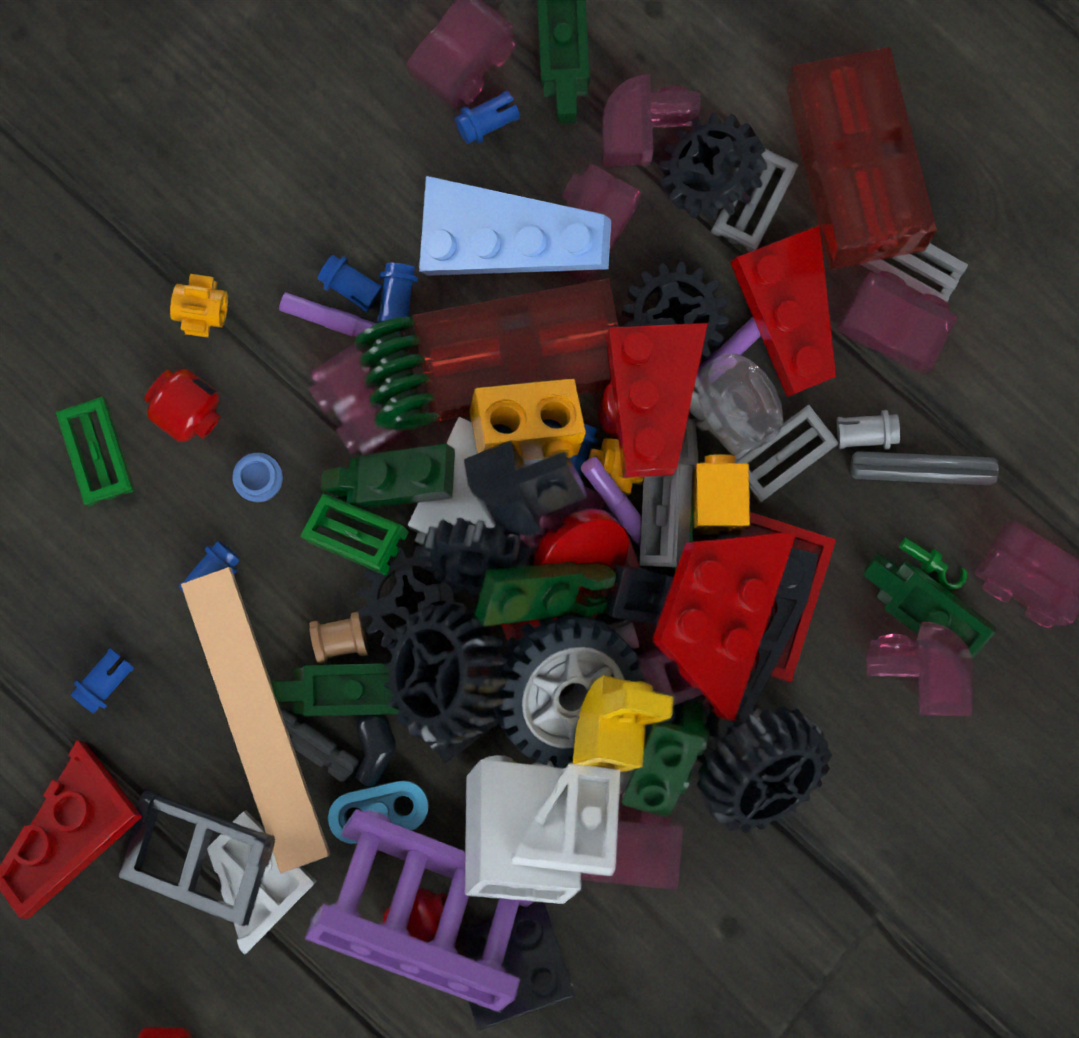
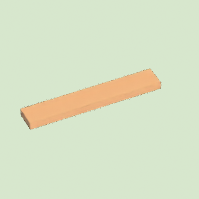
(255, 719)

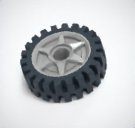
(538, 670)

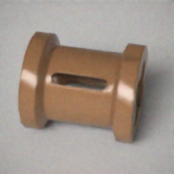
(338, 638)

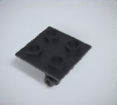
(531, 956)

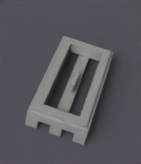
(737, 235)
(936, 256)
(817, 428)
(666, 517)

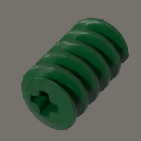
(393, 376)

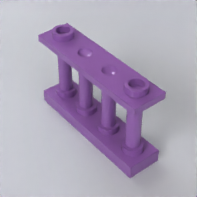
(389, 943)

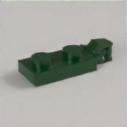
(564, 54)
(394, 477)
(917, 597)
(338, 690)

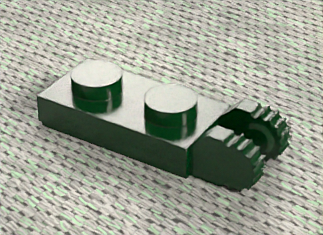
(543, 592)

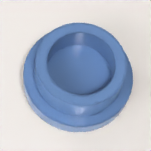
(257, 477)

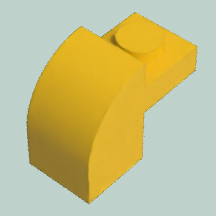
(615, 723)

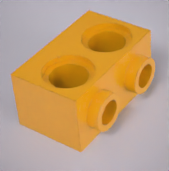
(522, 410)
(720, 496)

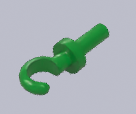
(932, 562)

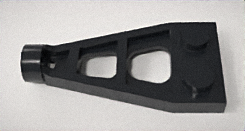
(791, 601)

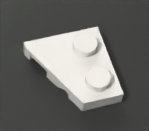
(575, 824)
(277, 890)

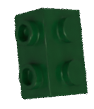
(667, 761)

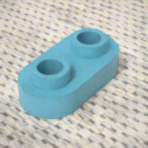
(382, 800)

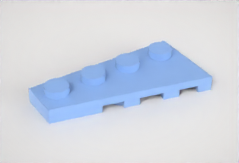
(501, 232)

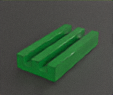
(108, 490)
(385, 548)

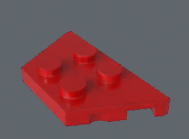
(720, 612)

